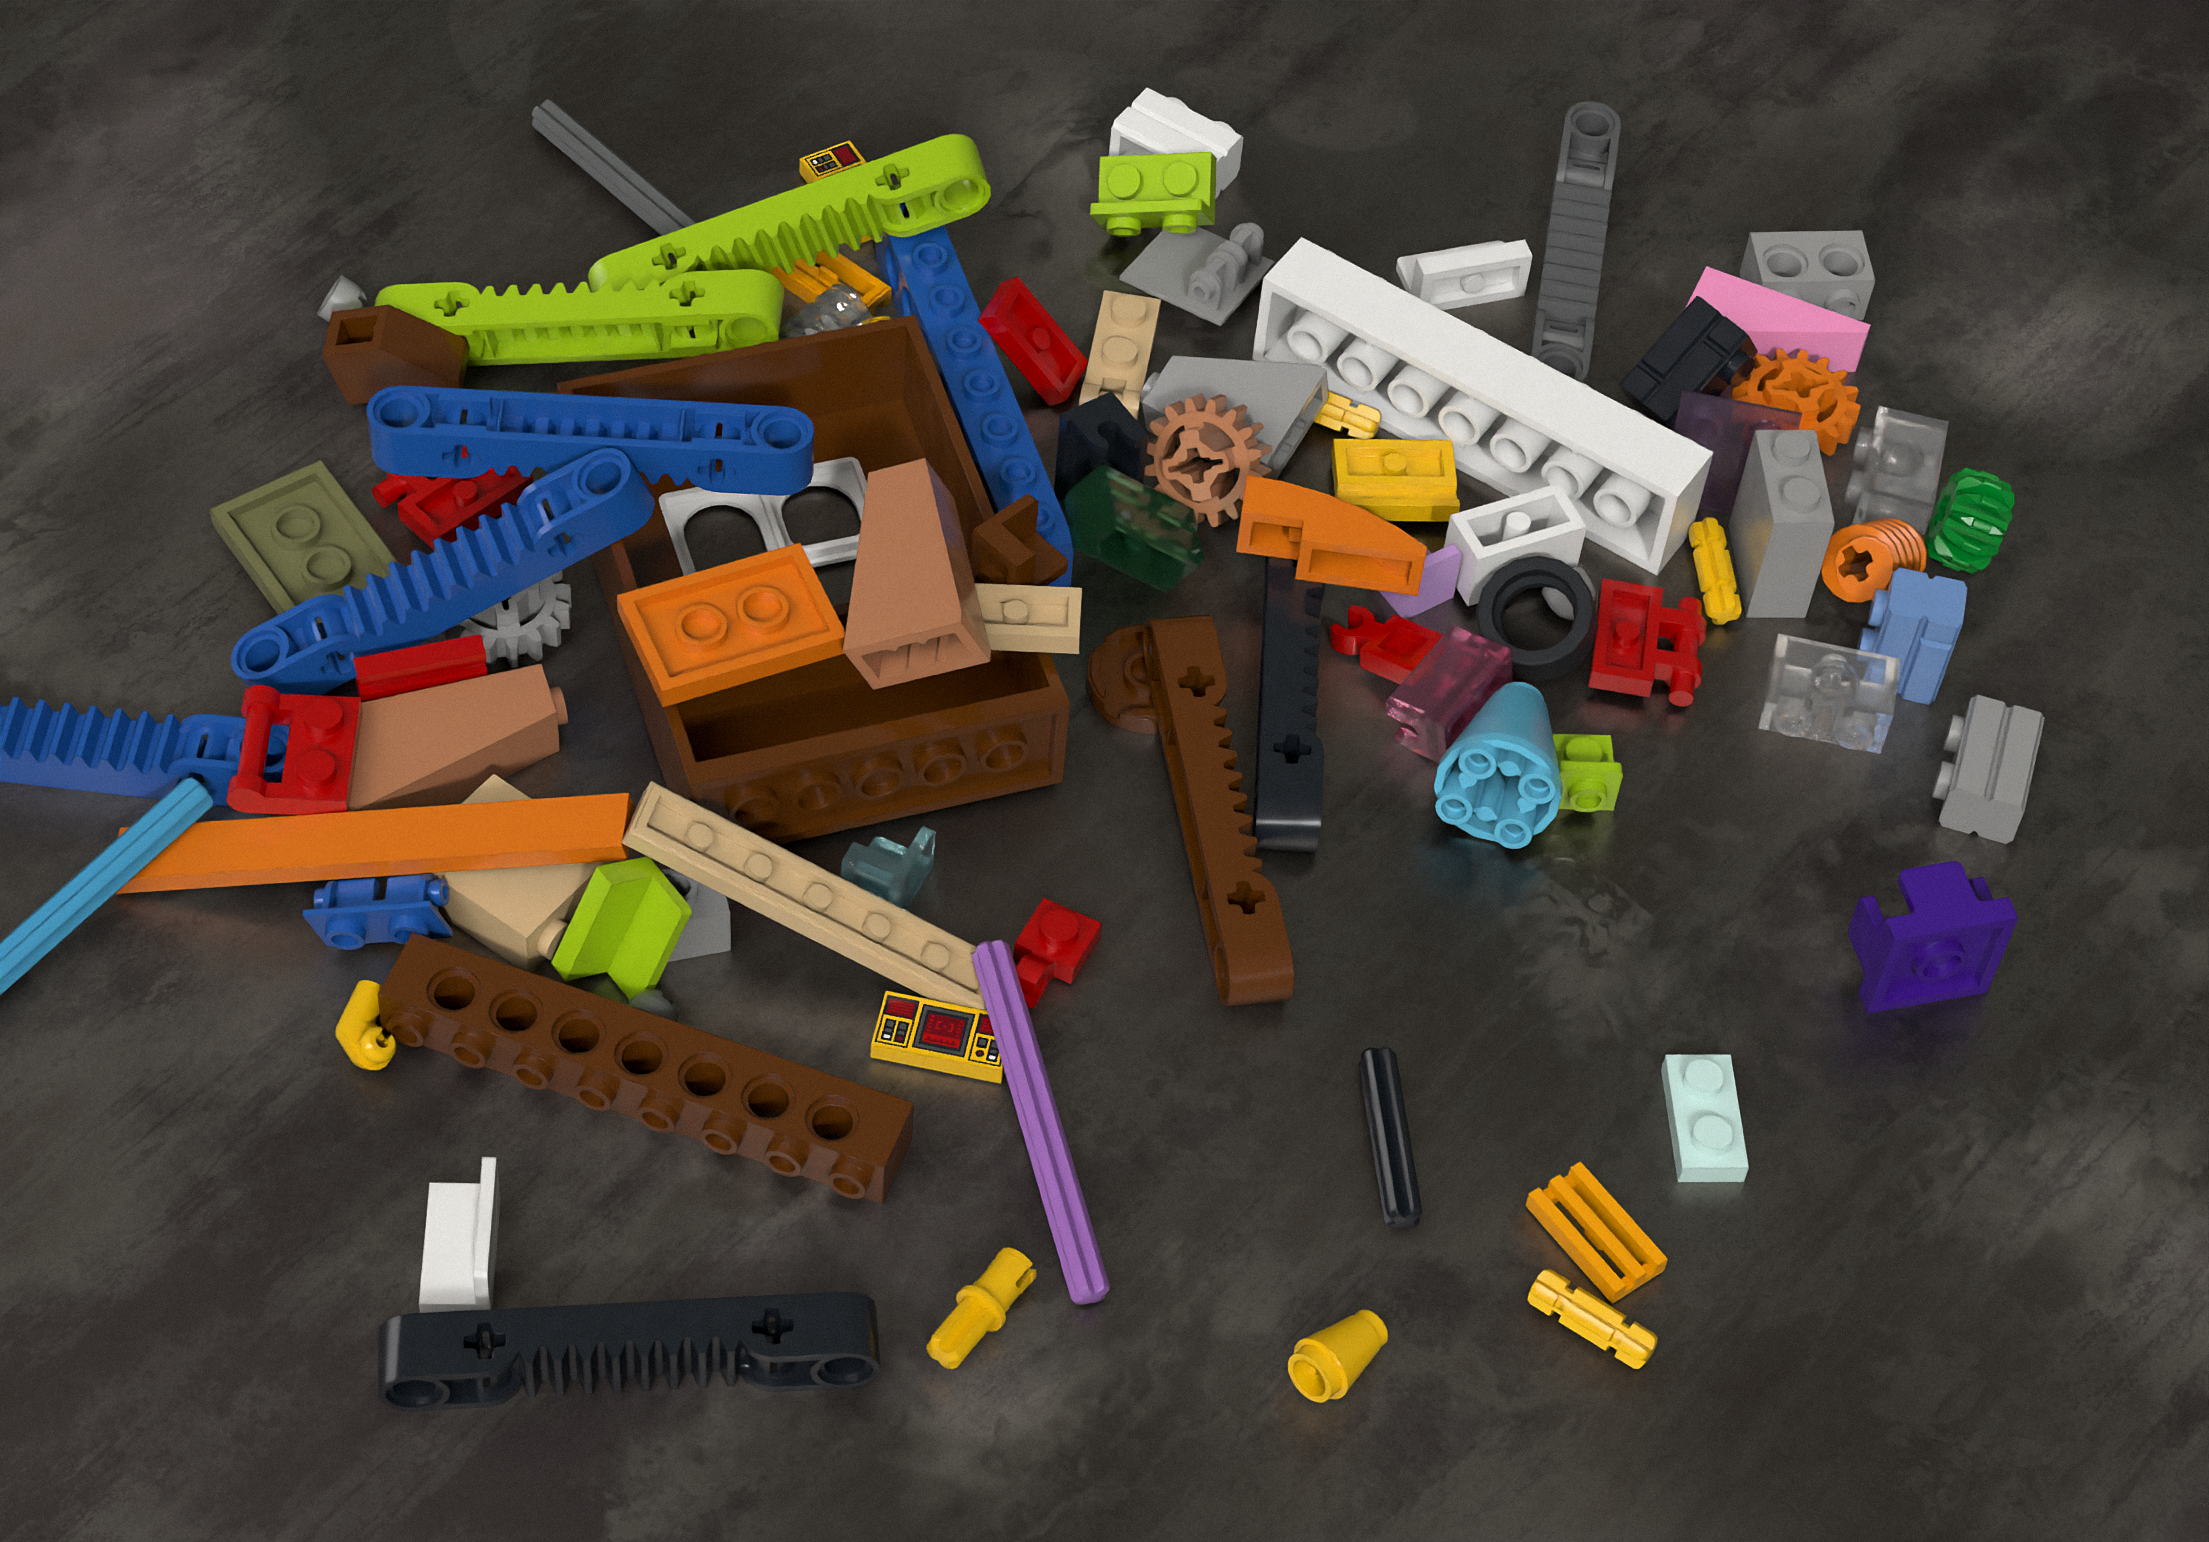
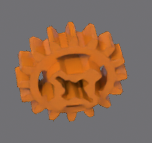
(1806, 389)

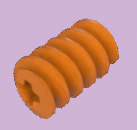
(1868, 554)

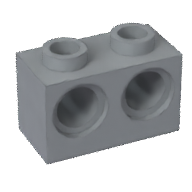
(1813, 266)

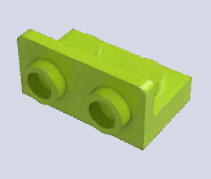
(1156, 191)

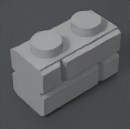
(1990, 768)

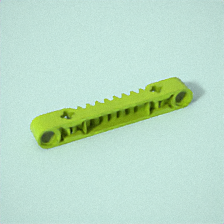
(936, 181)
(605, 325)

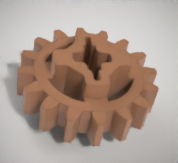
(1208, 433)

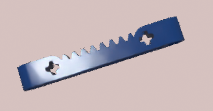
(424, 435)
(589, 500)
(124, 753)

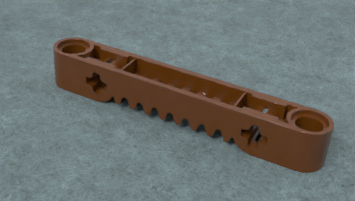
(1234, 900)

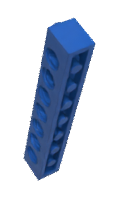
(934, 288)

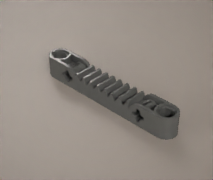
(1575, 239)

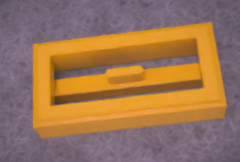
(811, 281)
(1604, 1225)

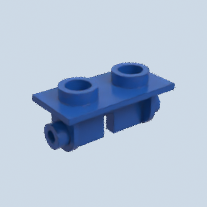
(351, 914)

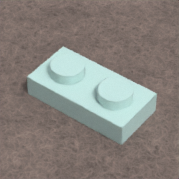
(1704, 1118)

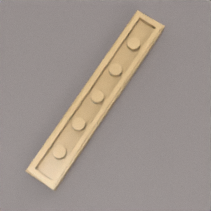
(804, 897)

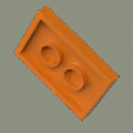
(731, 624)

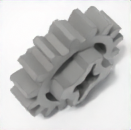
(524, 623)

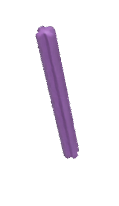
(1040, 1123)

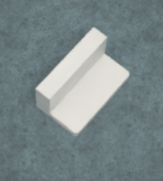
(1467, 274)
(461, 1243)

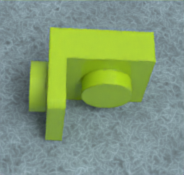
(1587, 772)

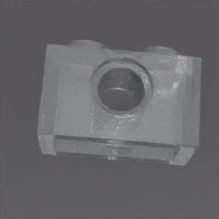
(1898, 468)
(1829, 693)

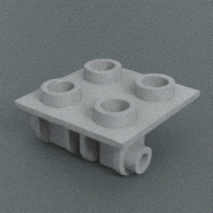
(1202, 270)

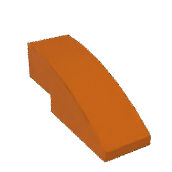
(1328, 538)

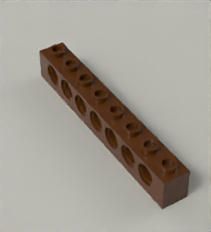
(624, 1039)

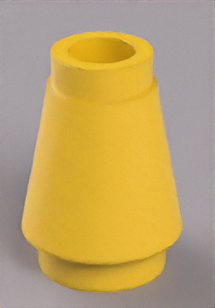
(1336, 1356)

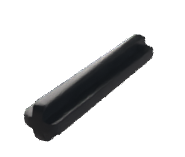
(1390, 1138)

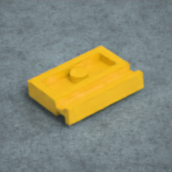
(1397, 477)

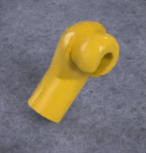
(359, 1032)

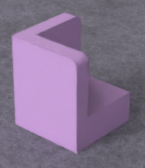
(1436, 584)

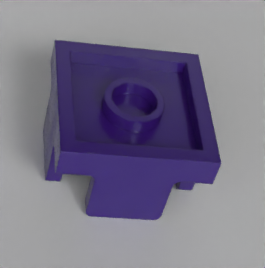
(1937, 951)

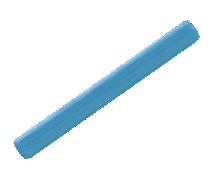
(101, 879)

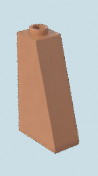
(912, 582)
(453, 738)

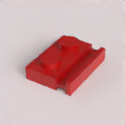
(419, 667)

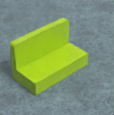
(624, 926)

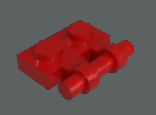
(444, 504)
(1627, 639)

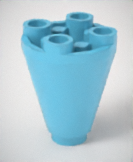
(1502, 770)

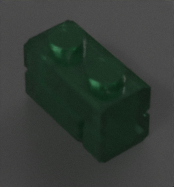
(1133, 528)

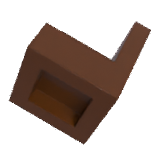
(1011, 550)

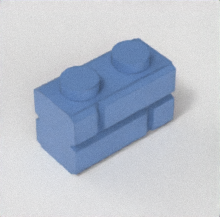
(1919, 625)

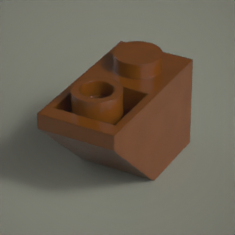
(389, 348)

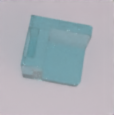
(890, 868)

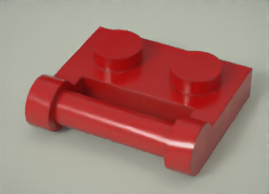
(317, 758)

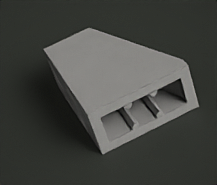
(1276, 394)

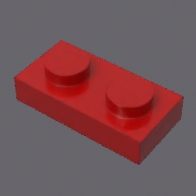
(1033, 341)

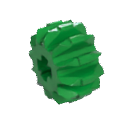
(1970, 520)

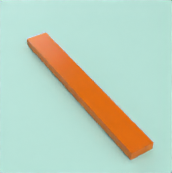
(391, 843)

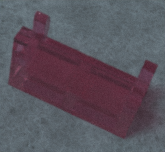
(1448, 690)

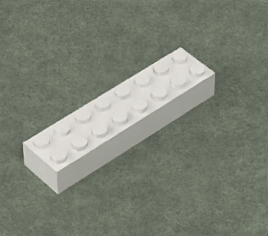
(1502, 409)

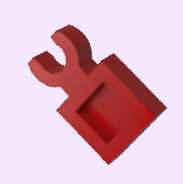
(1384, 649)

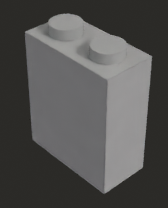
(1781, 523)

